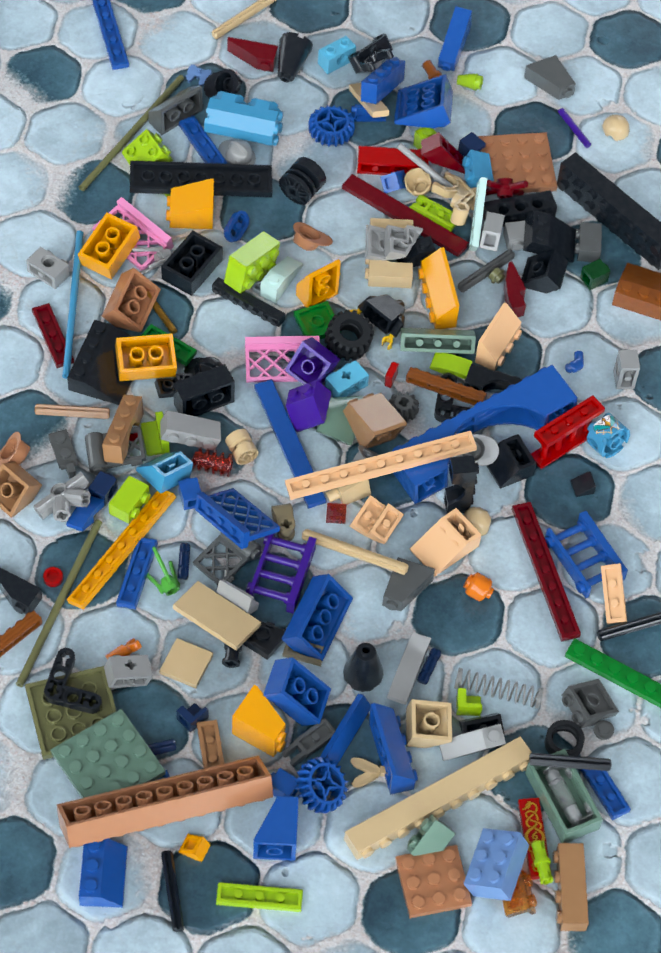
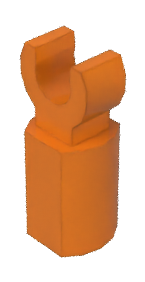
(125, 650)

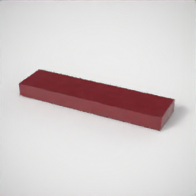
(51, 333)

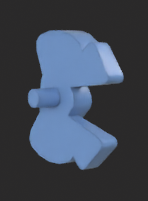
(199, 73)

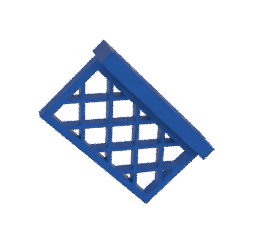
(228, 522)

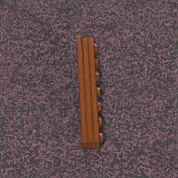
(445, 386)
(19, 631)

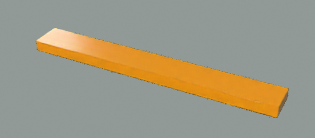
(120, 549)

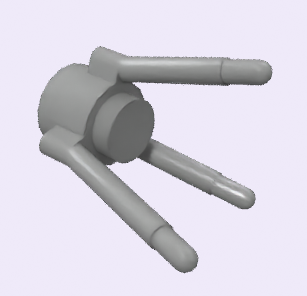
(160, 257)

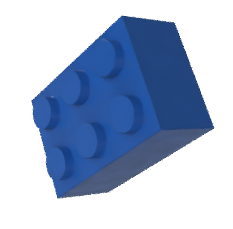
(297, 691)

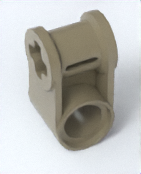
(284, 518)

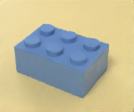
(496, 864)

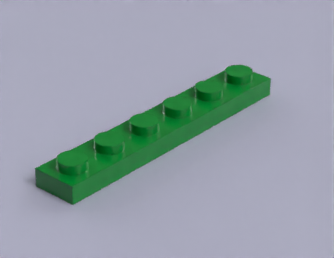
(615, 671)

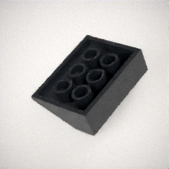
(96, 365)

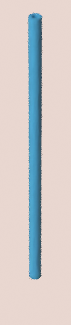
(72, 306)

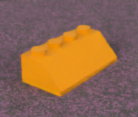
(439, 290)

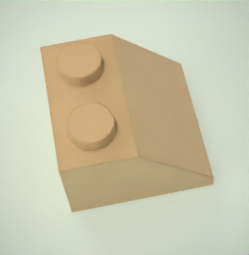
(428, 723)

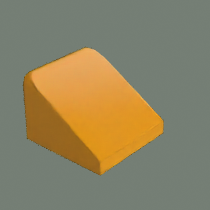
(195, 847)

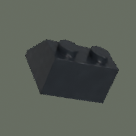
(545, 271)

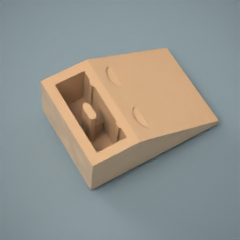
(446, 542)

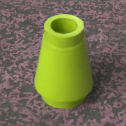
(471, 81)

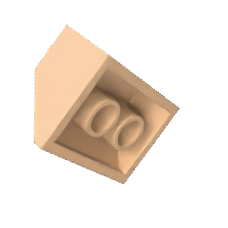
(498, 338)

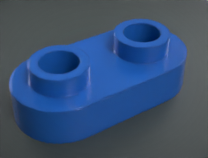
(236, 226)

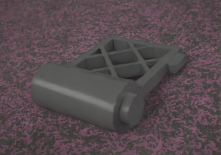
(95, 455)
(247, 554)

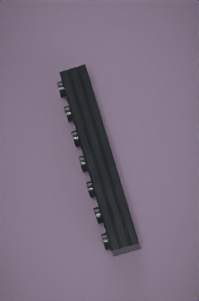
(249, 303)

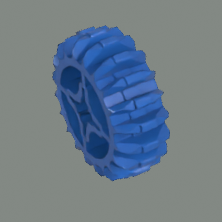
(331, 125)
(315, 790)

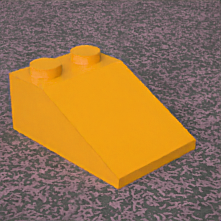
(319, 285)

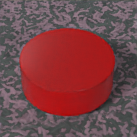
(53, 577)

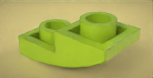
(450, 363)

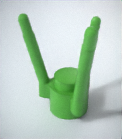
(169, 583)

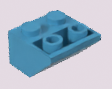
(166, 470)

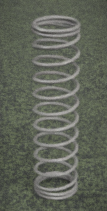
(538, 695)

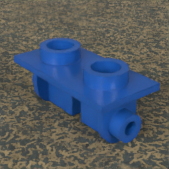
(361, 115)

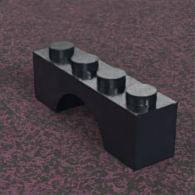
(486, 379)
(463, 478)

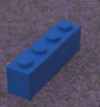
(382, 80)

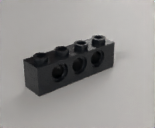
(519, 207)

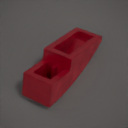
(514, 291)

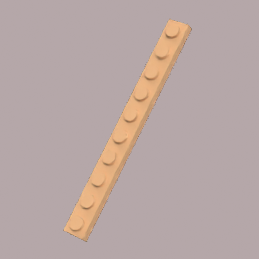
(380, 465)

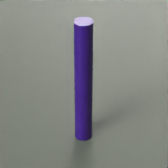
(574, 127)

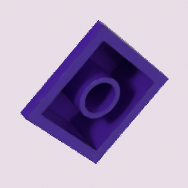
(312, 362)
(308, 405)

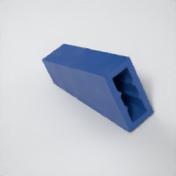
(455, 39)

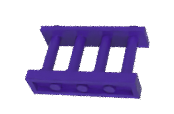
(296, 582)

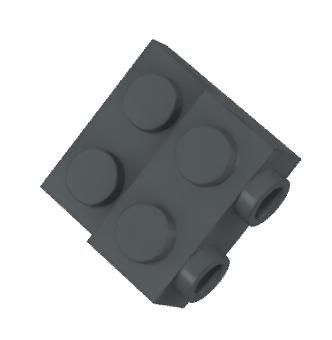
(588, 703)

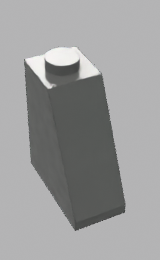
(551, 77)
(405, 588)

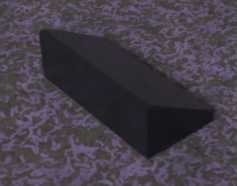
(480, 722)

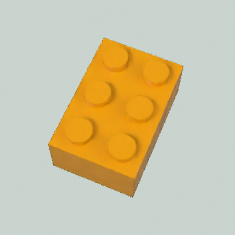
(109, 245)
(145, 357)

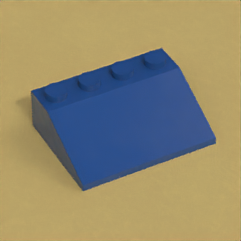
(425, 104)

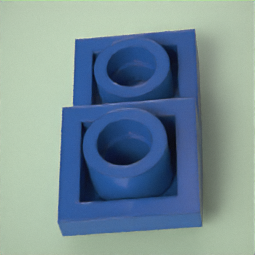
(84, 516)

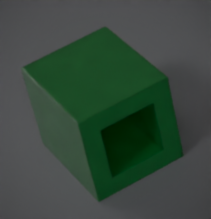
(595, 274)

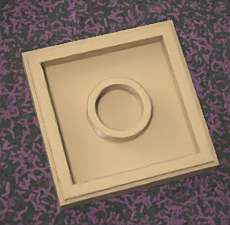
(186, 663)

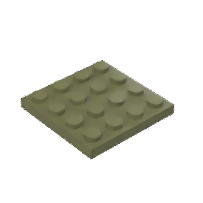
(57, 723)

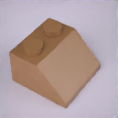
(16, 488)

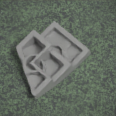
(390, 242)

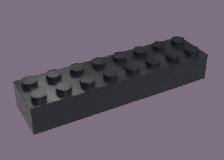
(611, 207)

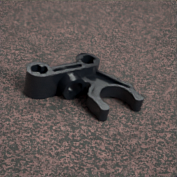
(371, 54)

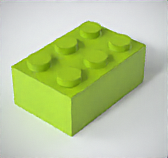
(251, 262)

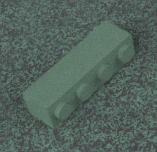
(437, 340)

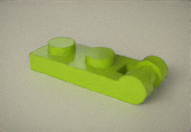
(433, 211)

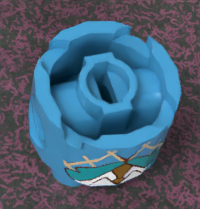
(607, 435)

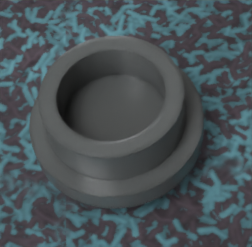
(603, 730)

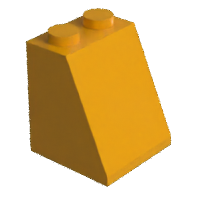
(191, 205)
(259, 723)

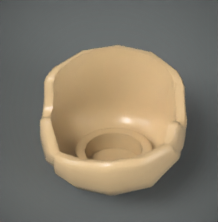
(616, 126)
(417, 182)
(479, 519)

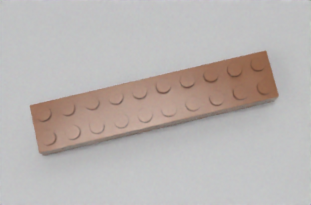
(164, 801)

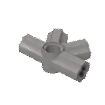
(64, 496)

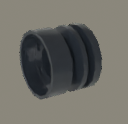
(302, 180)

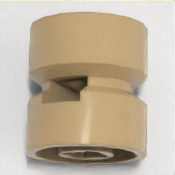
(241, 446)

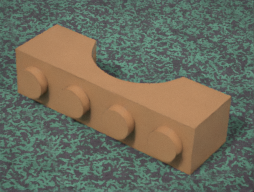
(117, 438)

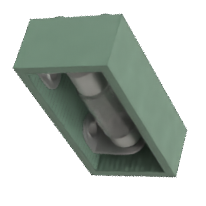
(564, 800)

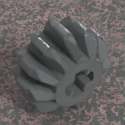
(405, 405)

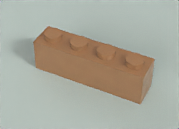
(571, 887)

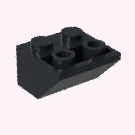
(512, 463)

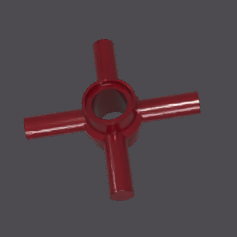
(505, 188)

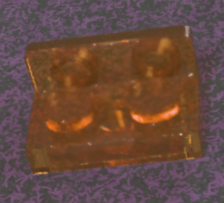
(522, 898)

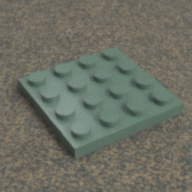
(107, 757)

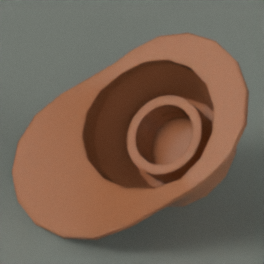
(309, 238)
(14, 450)

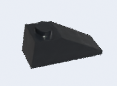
(19, 592)

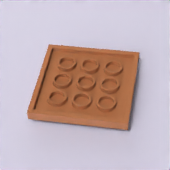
(522, 159)

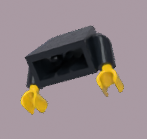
(384, 314)

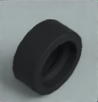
(568, 726)

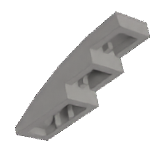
(409, 668)

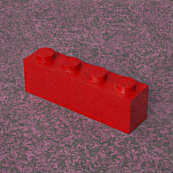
(385, 160)

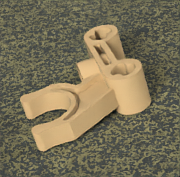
(462, 197)

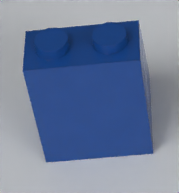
(278, 832)

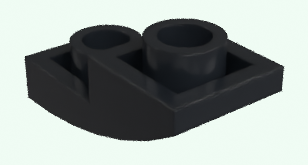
(165, 385)

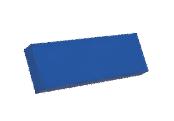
(607, 792)

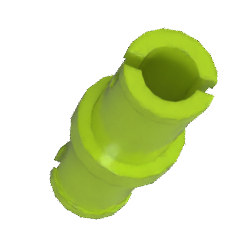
(542, 862)

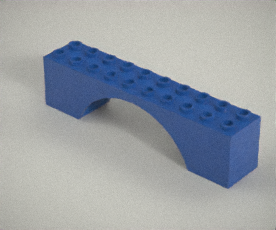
(528, 403)

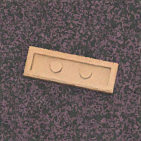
(614, 593)

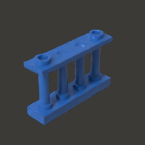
(594, 539)

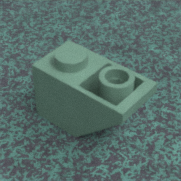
(431, 837)

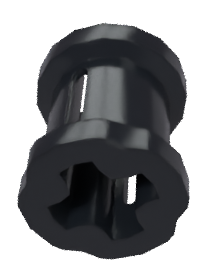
(231, 657)

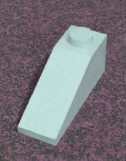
(279, 278)

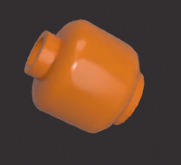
(478, 587)

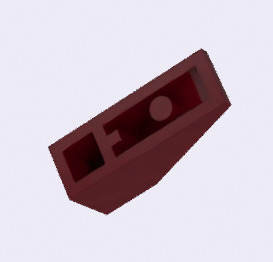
(257, 54)
(441, 153)

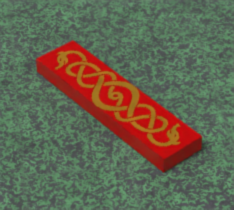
(532, 829)

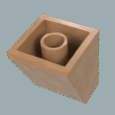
(373, 420)

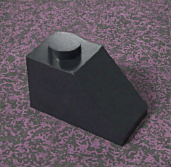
(420, 250)

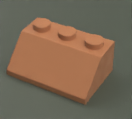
(129, 302)

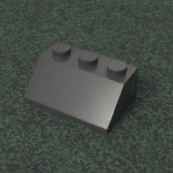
(179, 107)

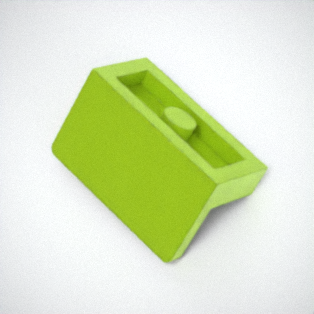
(151, 436)

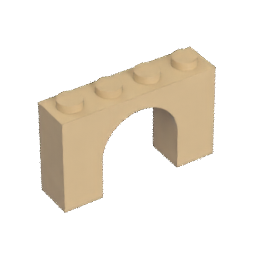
(386, 273)

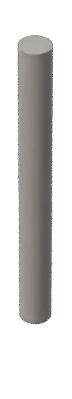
(423, 165)

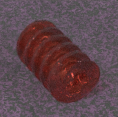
(212, 461)

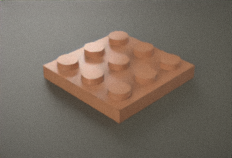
(433, 882)

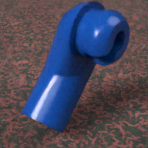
(577, 364)

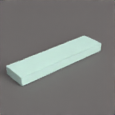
(478, 214)

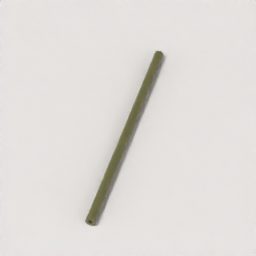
(91, 177)
(58, 604)

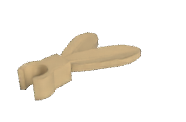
(371, 772)

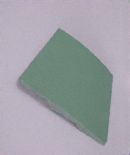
(336, 423)

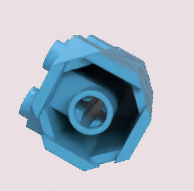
(252, 121)

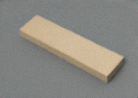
(374, 110)

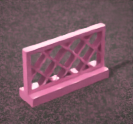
(146, 227)
(267, 345)

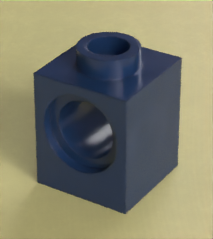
(103, 487)

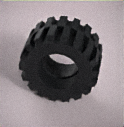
(354, 323)

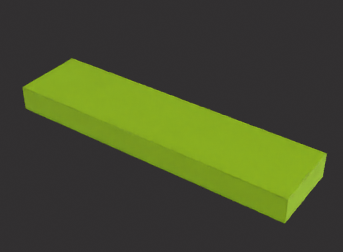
(259, 897)

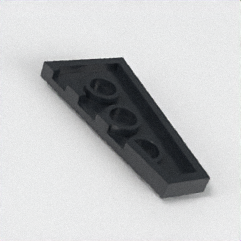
(265, 639)

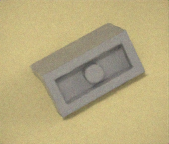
(237, 596)

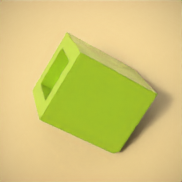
(467, 704)

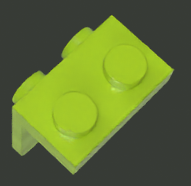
(147, 148)

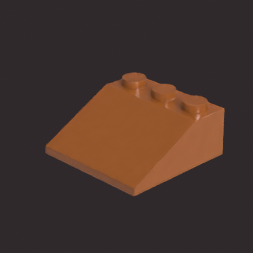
(639, 291)

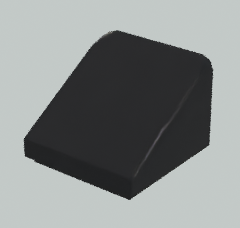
(583, 484)

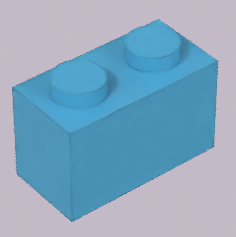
(477, 165)

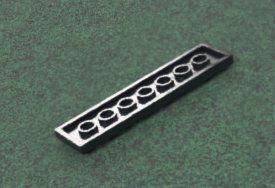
(229, 179)

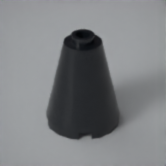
(292, 55)
(363, 668)

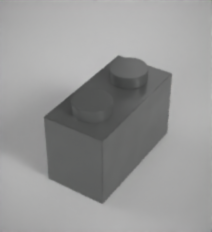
(589, 242)

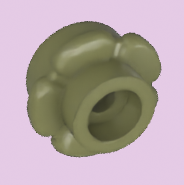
(497, 275)

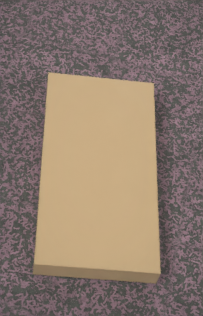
(216, 615)

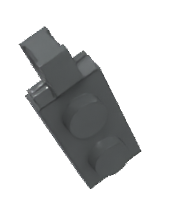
(64, 451)

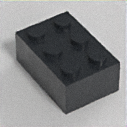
(192, 263)
(204, 391)

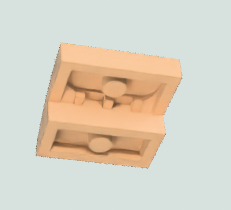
(376, 520)

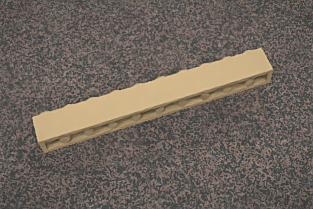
(438, 798)

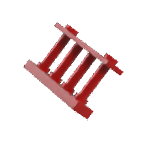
(565, 431)

